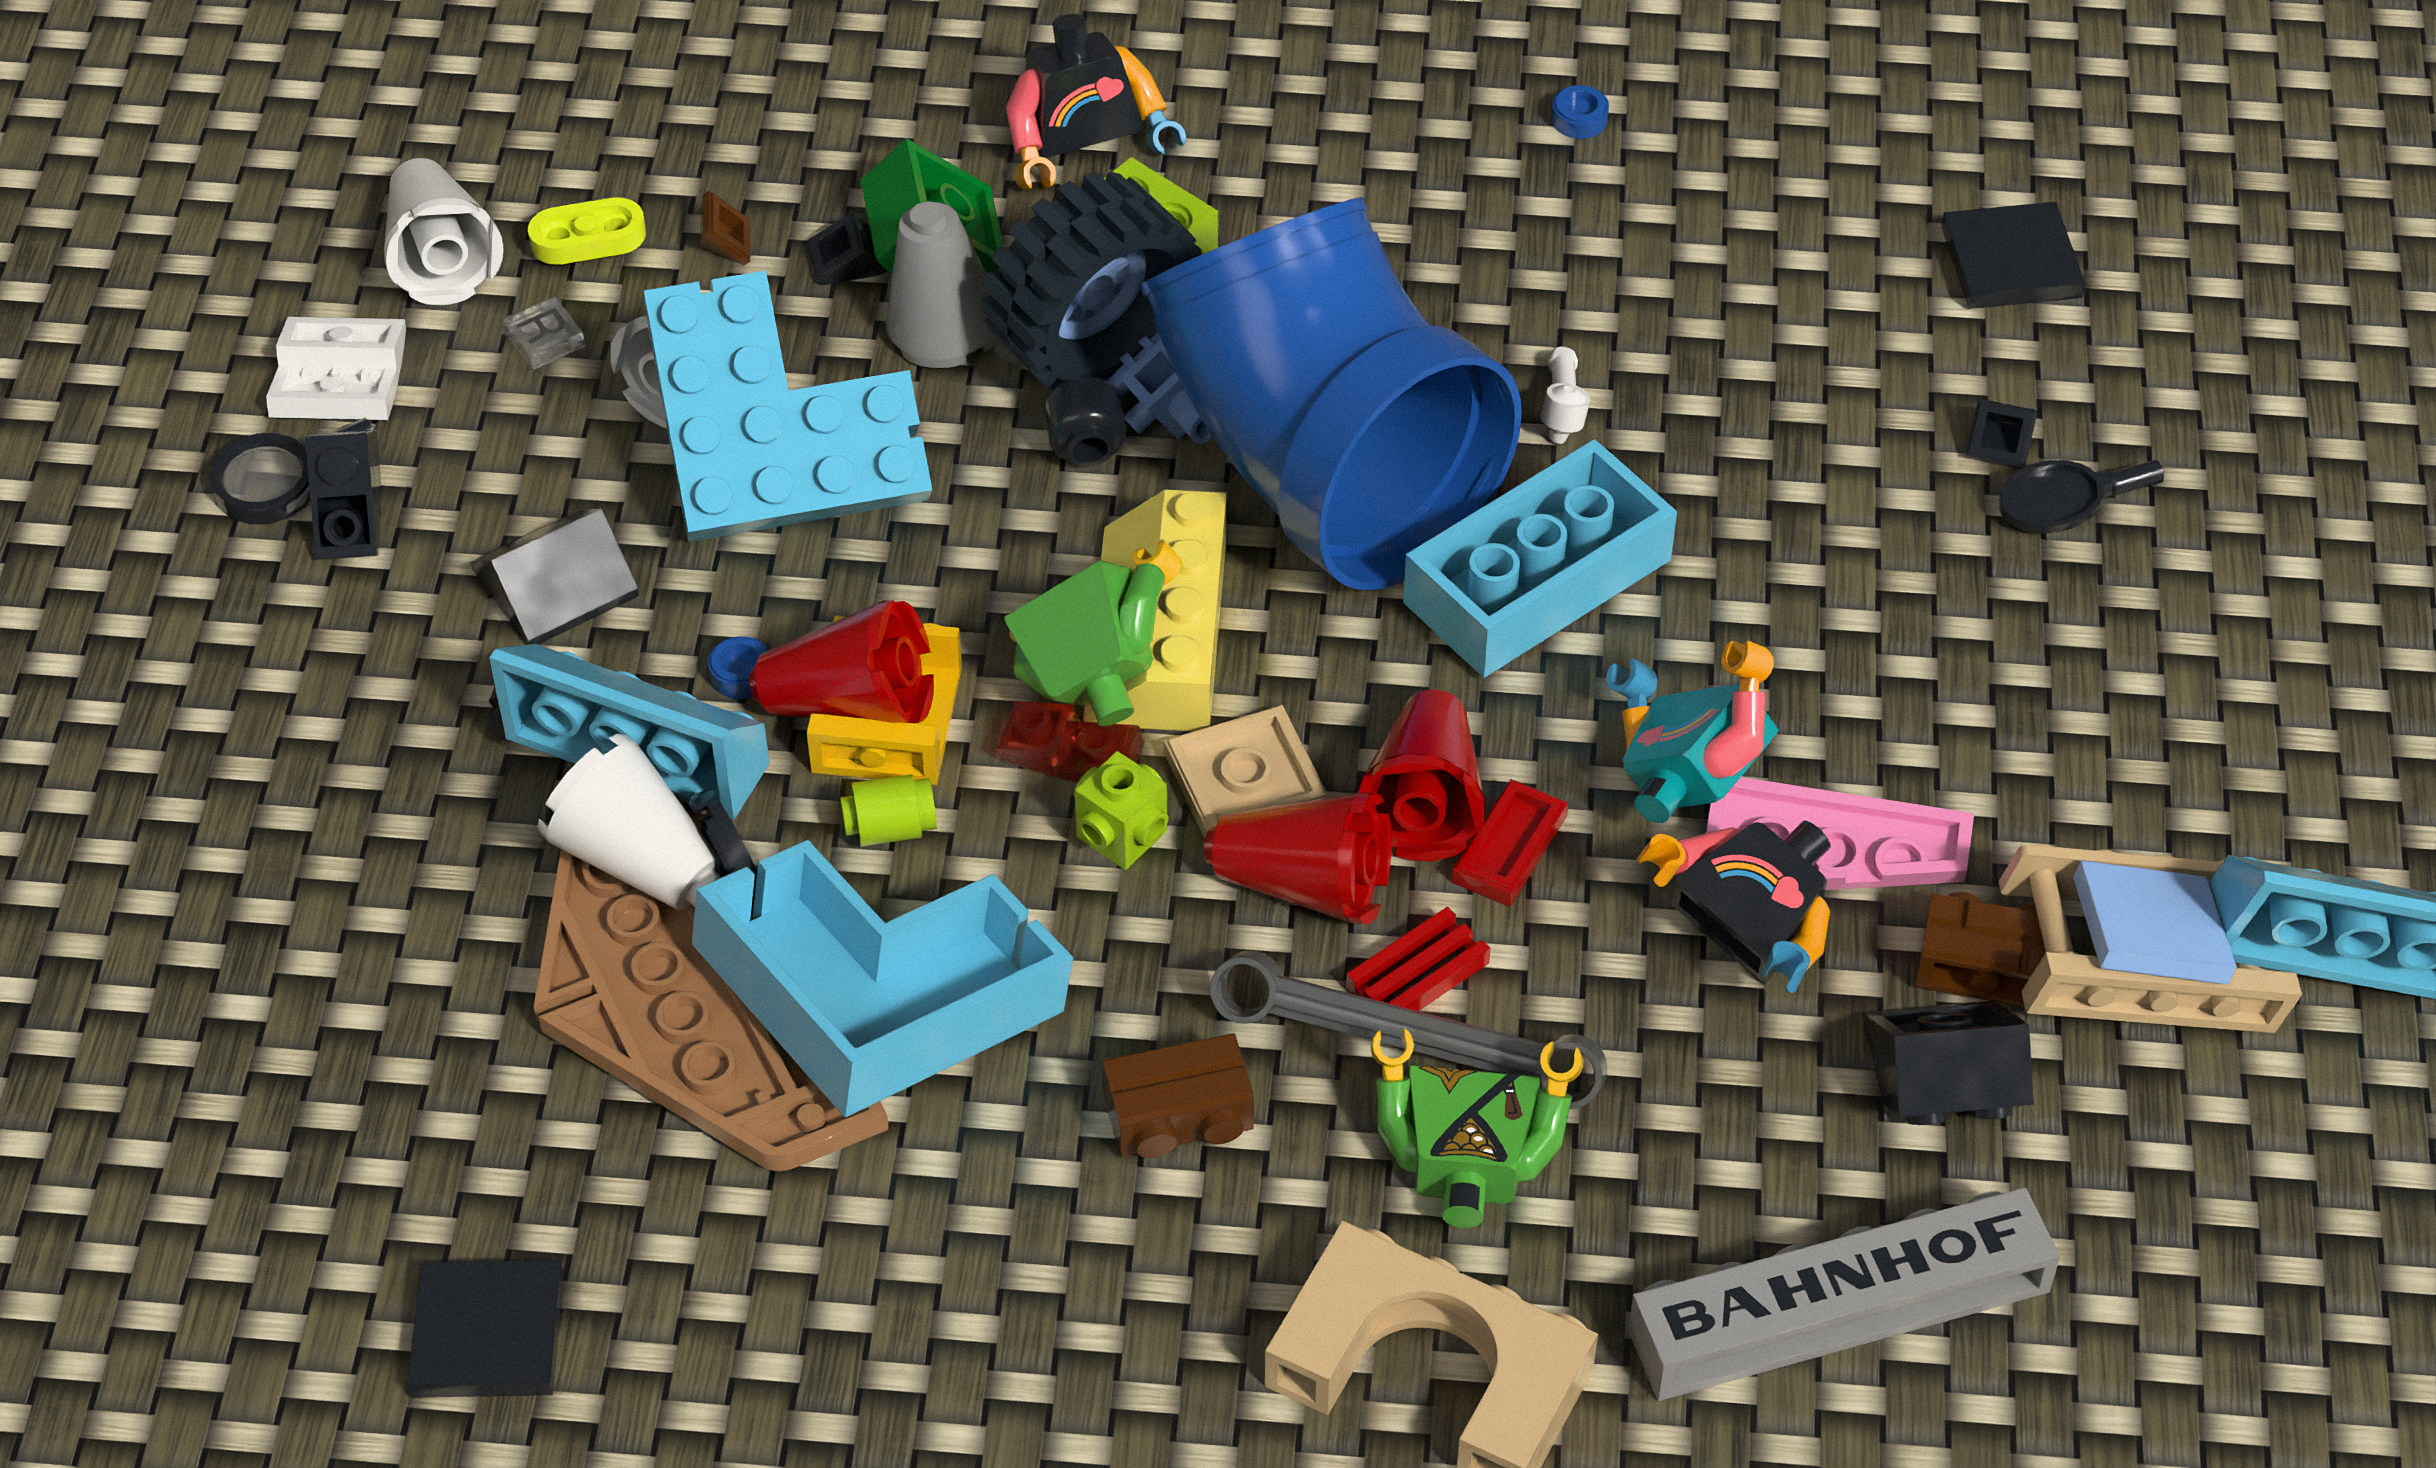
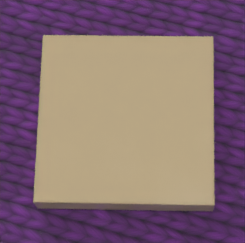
(1242, 766)

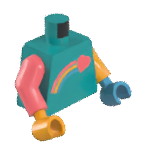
(1693, 742)

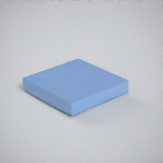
(2154, 922)

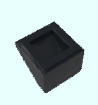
(844, 252)
(2001, 433)

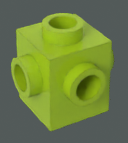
(1121, 809)

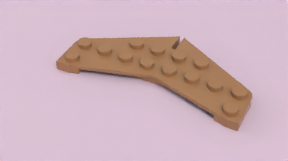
(656, 1015)

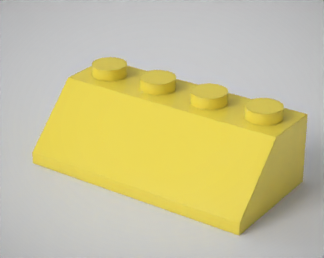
(1185, 638)

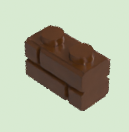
(1979, 948)
(1178, 1096)

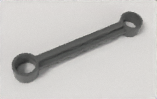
(1430, 1033)

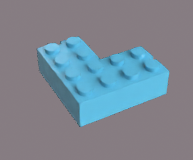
(763, 453)
(870, 999)

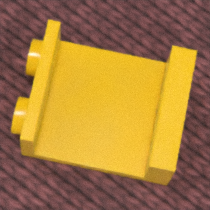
(888, 749)

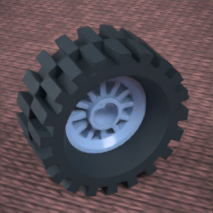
(1074, 275)

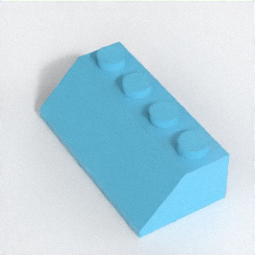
(573, 705)
(2328, 925)

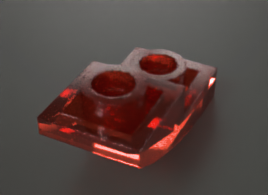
(1059, 745)

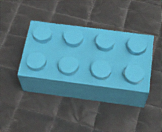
(1539, 557)

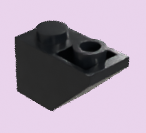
(345, 493)

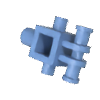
(1159, 391)

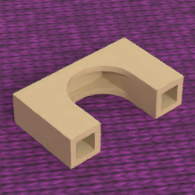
(1375, 1288)

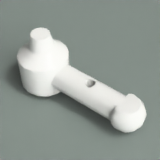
(1564, 402)

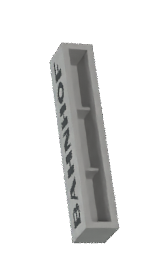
(1841, 1292)

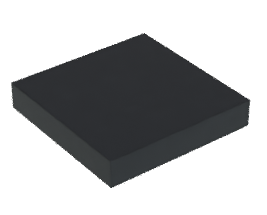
(2012, 255)
(486, 1329)

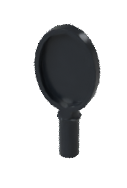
(2065, 493)

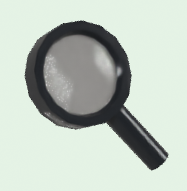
(264, 476)

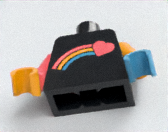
(1079, 97)
(1751, 893)

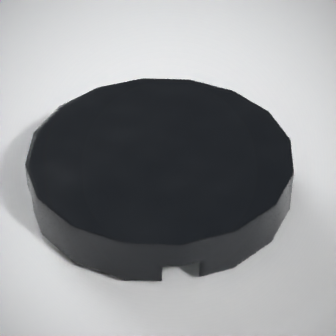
(722, 835)

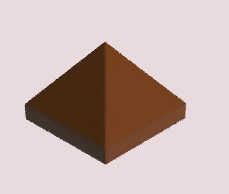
(724, 230)

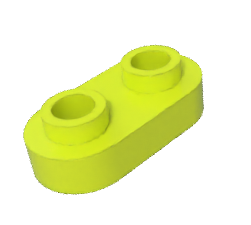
(586, 230)

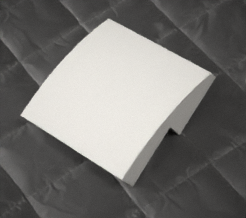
(337, 368)

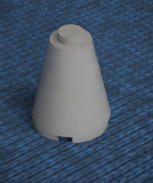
(936, 290)

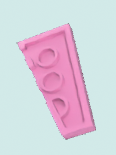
(1870, 837)

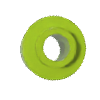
(889, 809)

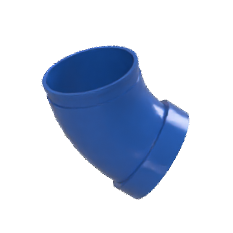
(1337, 391)

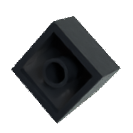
(1951, 1060)

